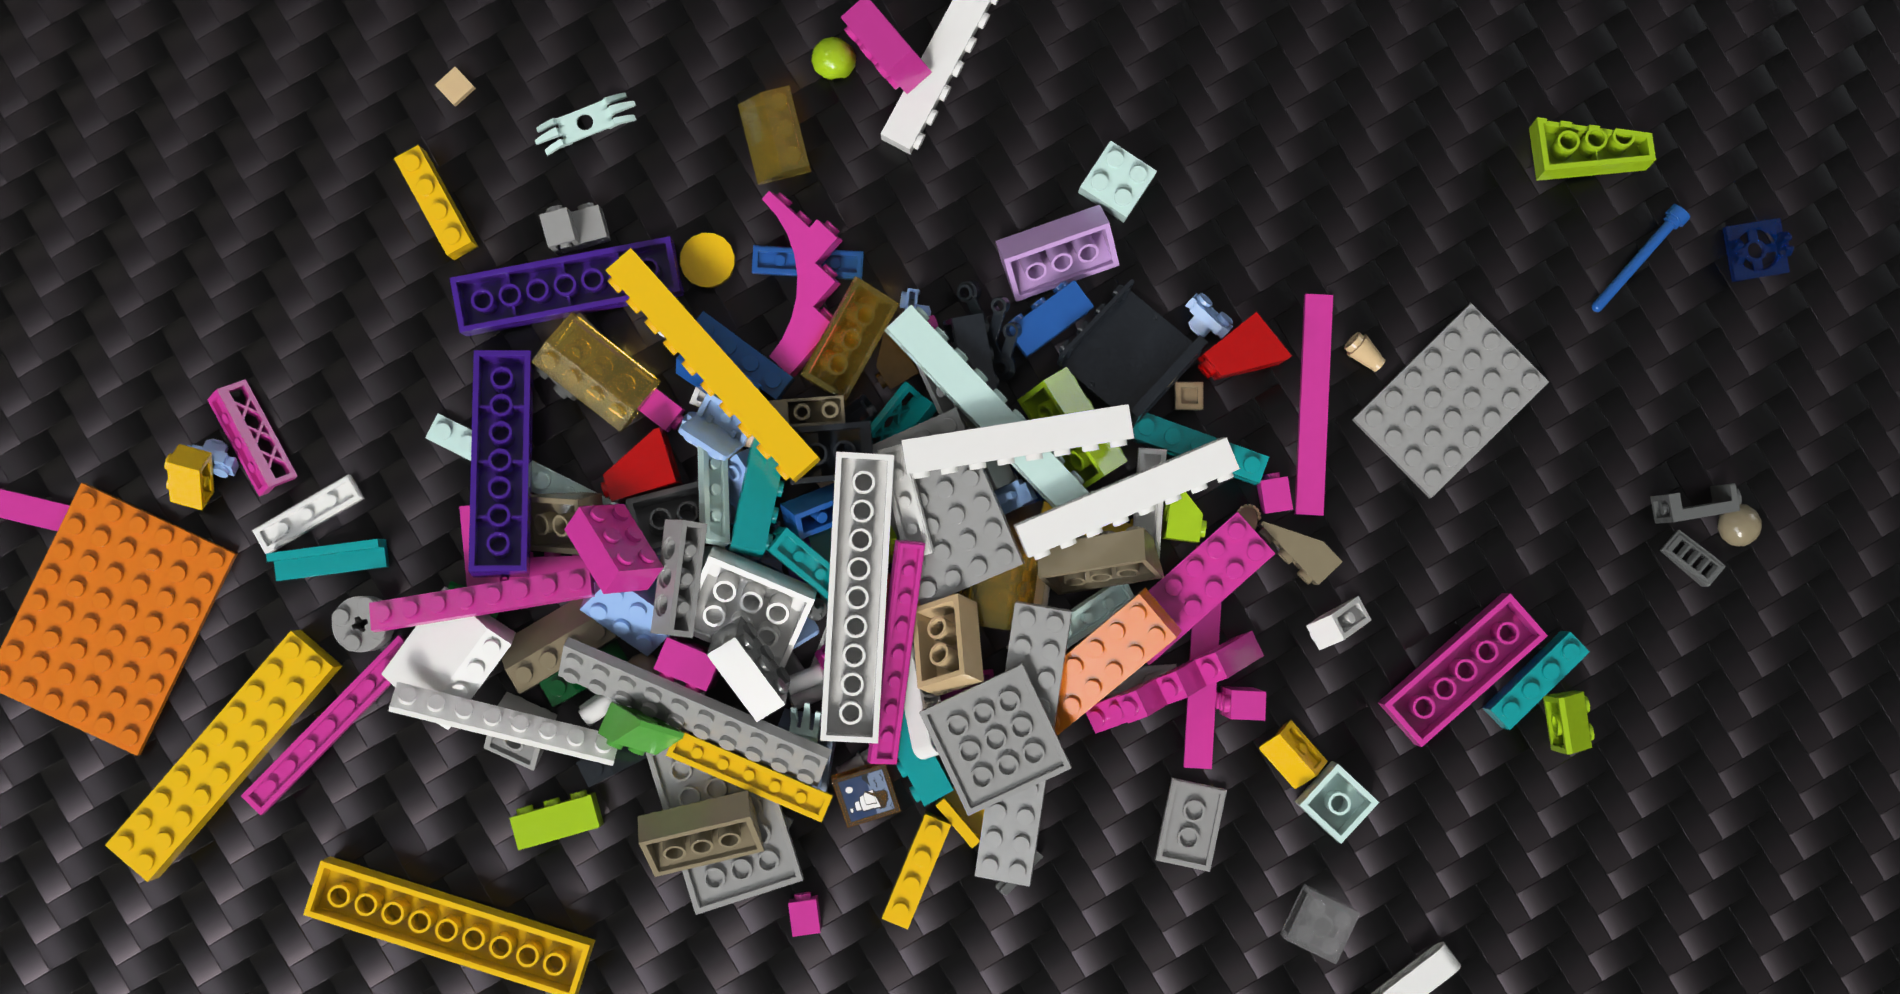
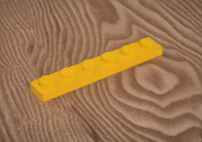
(751, 776)

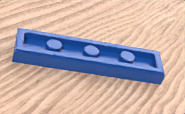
(781, 261)

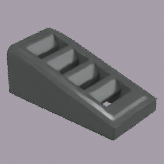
(1707, 558)

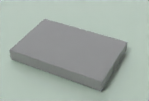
(1190, 824)

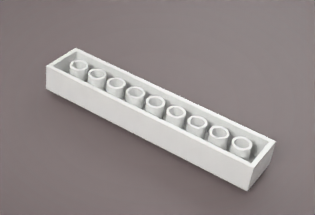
(857, 597)

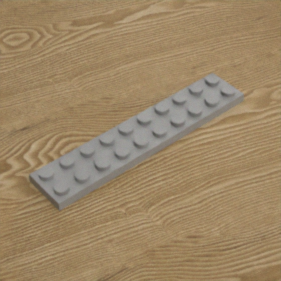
(693, 712)
(1013, 825)

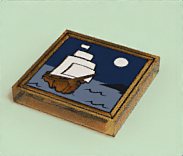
(865, 793)

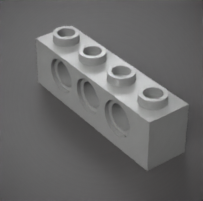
(679, 579)

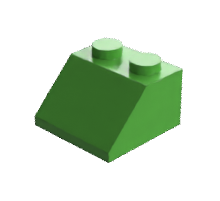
(637, 731)

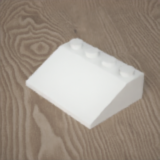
(762, 596)
(450, 655)

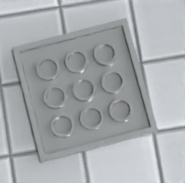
(995, 739)

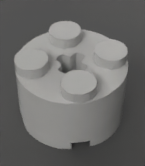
(348, 629)

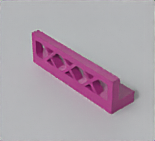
(242, 437)

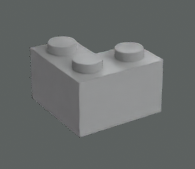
(574, 230)

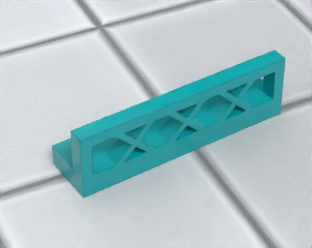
(904, 417)
(329, 559)
(801, 559)

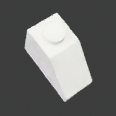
(1338, 623)

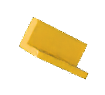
(1293, 755)
(967, 826)

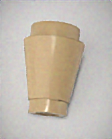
(1364, 351)

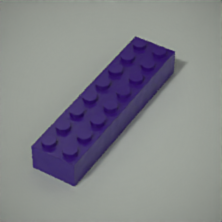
(554, 287)
(501, 463)

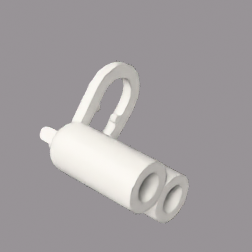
(806, 686)
(595, 708)

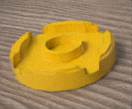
(707, 260)

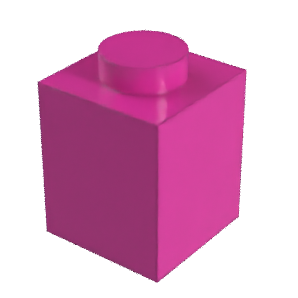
(663, 411)
(1274, 494)
(804, 914)

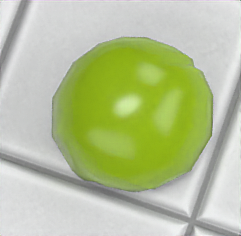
(833, 58)

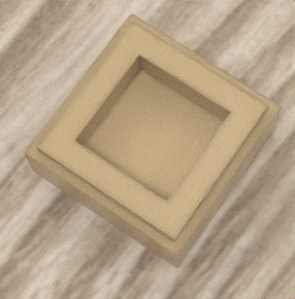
(455, 86)
(1188, 395)

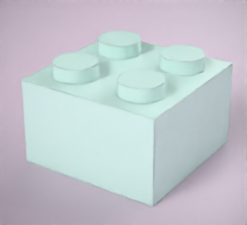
(1117, 181)
(1336, 802)

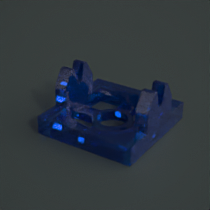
(1737, 254)

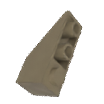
(811, 411)
(1308, 554)

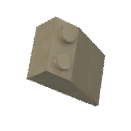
(551, 515)

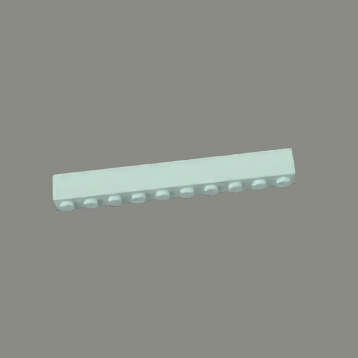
(978, 401)

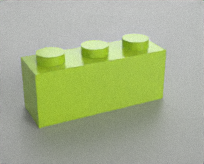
(556, 819)

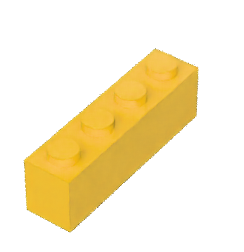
(436, 202)
(916, 870)

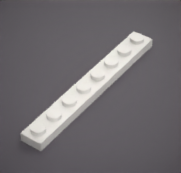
(501, 723)

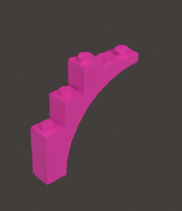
(814, 283)
(1176, 683)

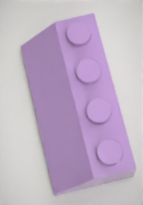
(1058, 252)

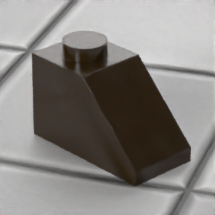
(893, 365)

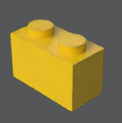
(190, 476)

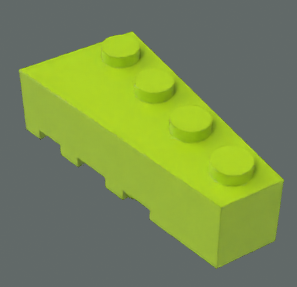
(1580, 150)

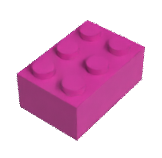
(884, 46)
(613, 548)
(687, 662)

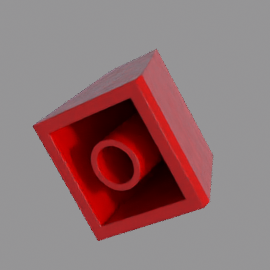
(1244, 350)
(643, 470)

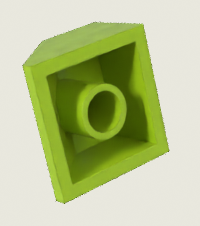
(1183, 521)
(1568, 721)

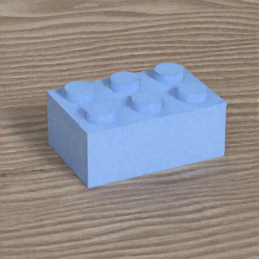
(626, 616)

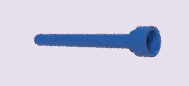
(1675, 218)

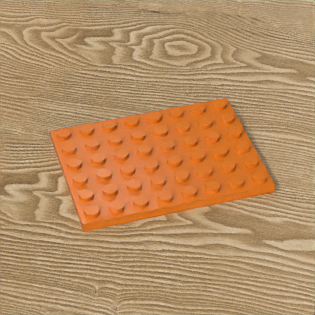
(111, 618)

